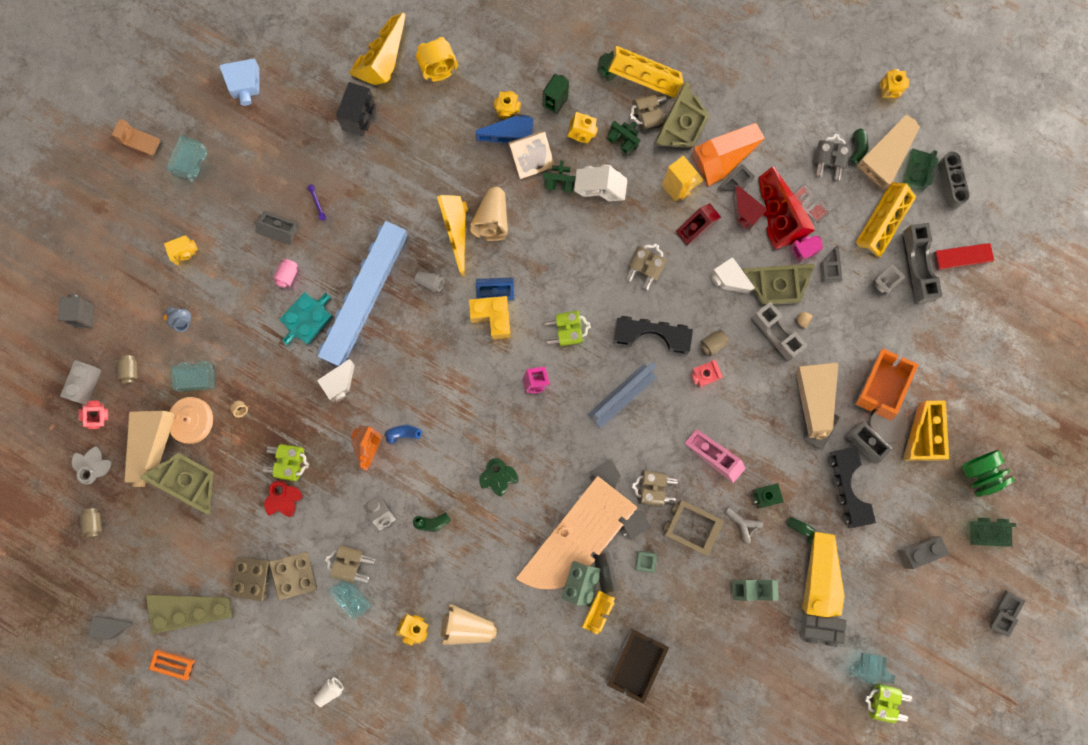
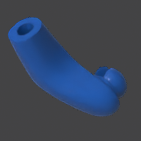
(402, 431)

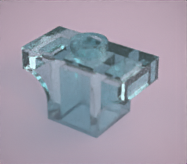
(872, 669)

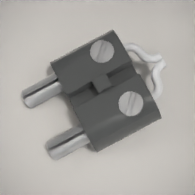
(832, 155)

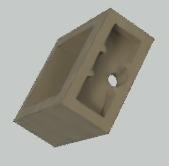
(711, 536)

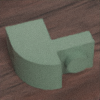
(755, 590)

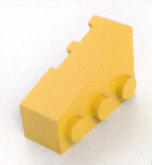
(681, 179)
(928, 433)

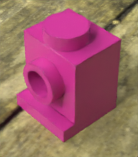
(807, 247)
(535, 384)

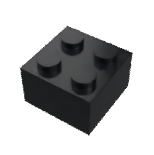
(356, 109)

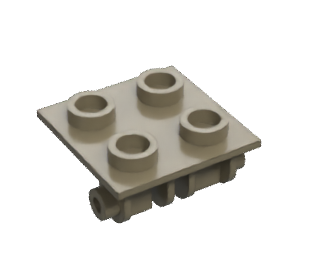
(292, 576)
(250, 579)

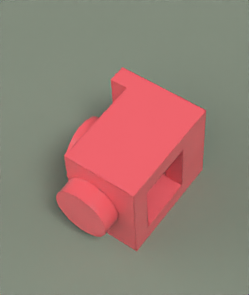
(713, 370)

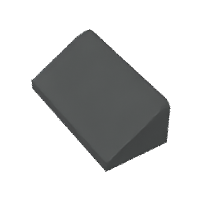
(276, 228)
(607, 577)

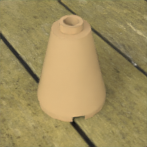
(491, 216)
(465, 627)

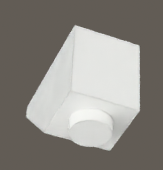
(731, 278)
(338, 381)

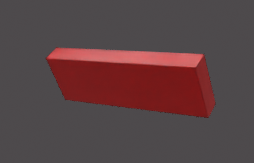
(964, 256)

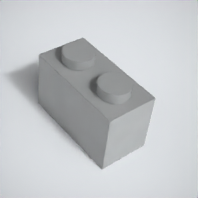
(80, 382)

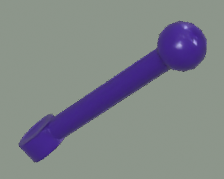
(322, 216)

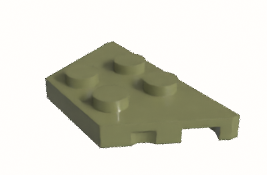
(683, 121)
(779, 283)
(184, 481)

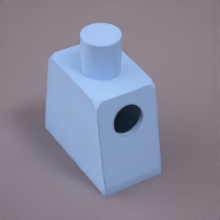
(242, 79)

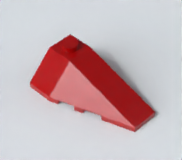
(784, 213)

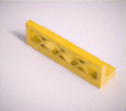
(646, 72)
(884, 215)

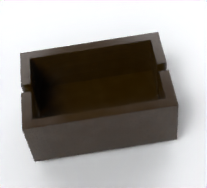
(637, 665)

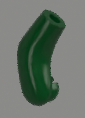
(861, 145)
(431, 525)
(802, 528)

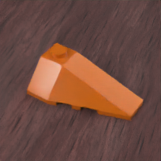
(724, 153)
(365, 444)

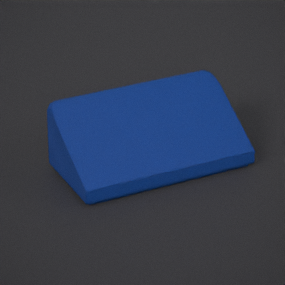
(495, 288)

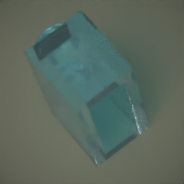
(186, 158)
(193, 377)

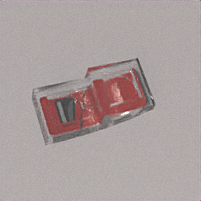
(814, 206)

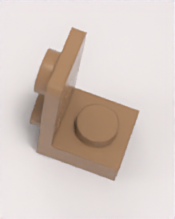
(134, 138)

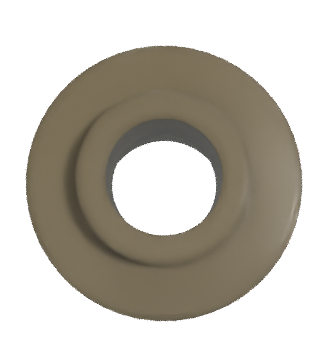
(714, 343)
(127, 369)
(90, 522)

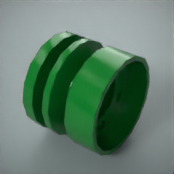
(987, 473)

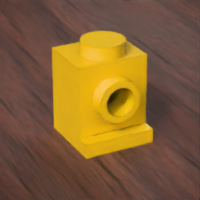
(180, 249)

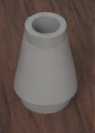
(430, 280)

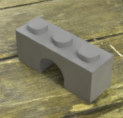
(785, 341)

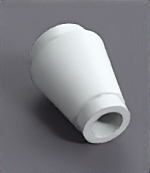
(328, 692)

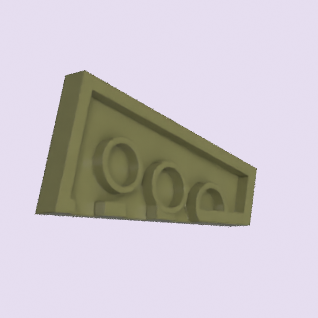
(178, 612)

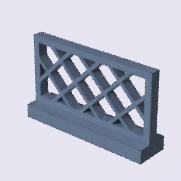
(623, 394)

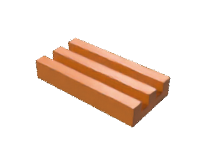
(187, 669)

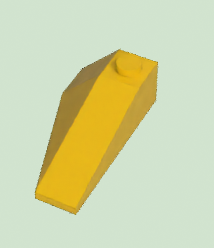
(380, 59)
(455, 220)
(824, 584)

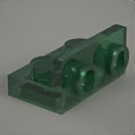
(920, 169)
(991, 533)

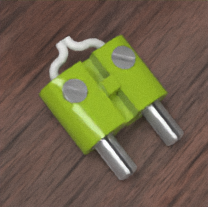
(568, 328)
(287, 462)
(886, 703)

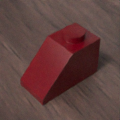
(746, 209)
(698, 223)

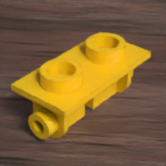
(601, 605)

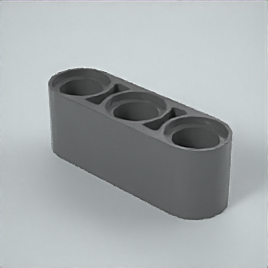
(957, 172)

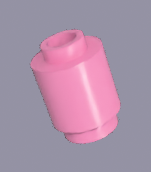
(285, 273)

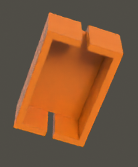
(886, 384)

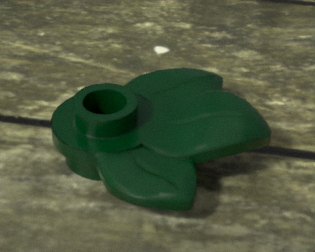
(498, 479)

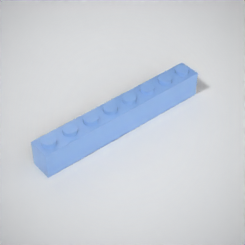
(363, 294)

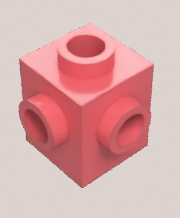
(93, 422)

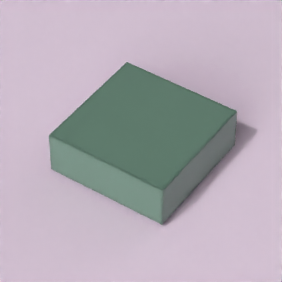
(646, 561)

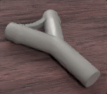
(743, 523)

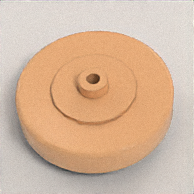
(191, 420)

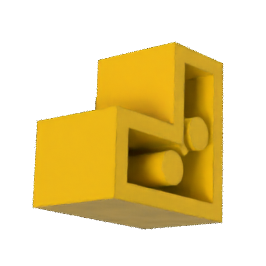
(493, 310)

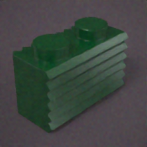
(555, 93)

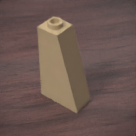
(887, 156)
(818, 394)
(146, 443)

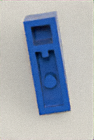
(506, 130)

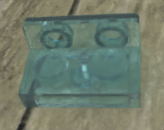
(349, 599)

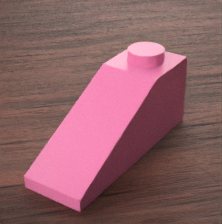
(716, 455)

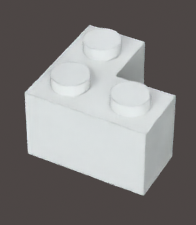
(602, 182)

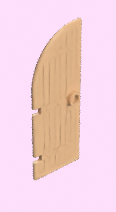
(583, 530)

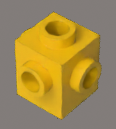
(894, 83)
(507, 105)
(582, 127)
(412, 629)

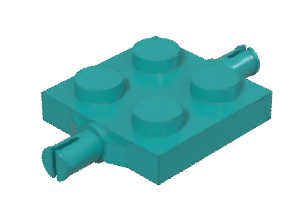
(306, 318)

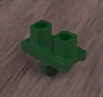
(626, 134)
(550, 178)

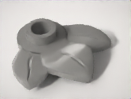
(91, 462)

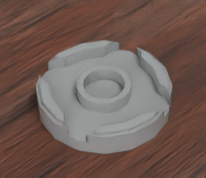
(890, 430)

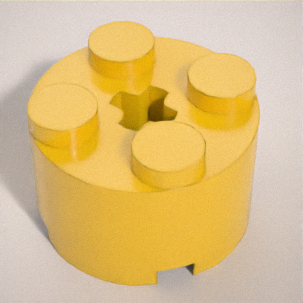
(436, 59)

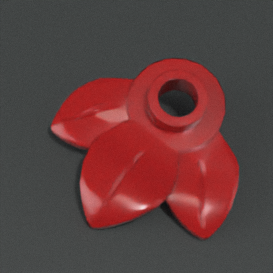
(284, 501)

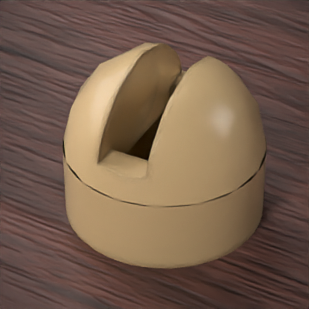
(804, 319)
(236, 412)

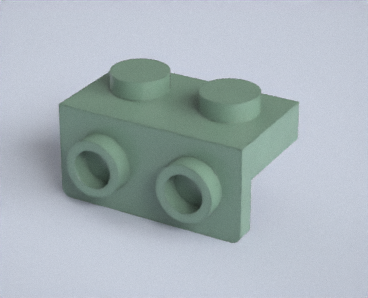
(581, 584)

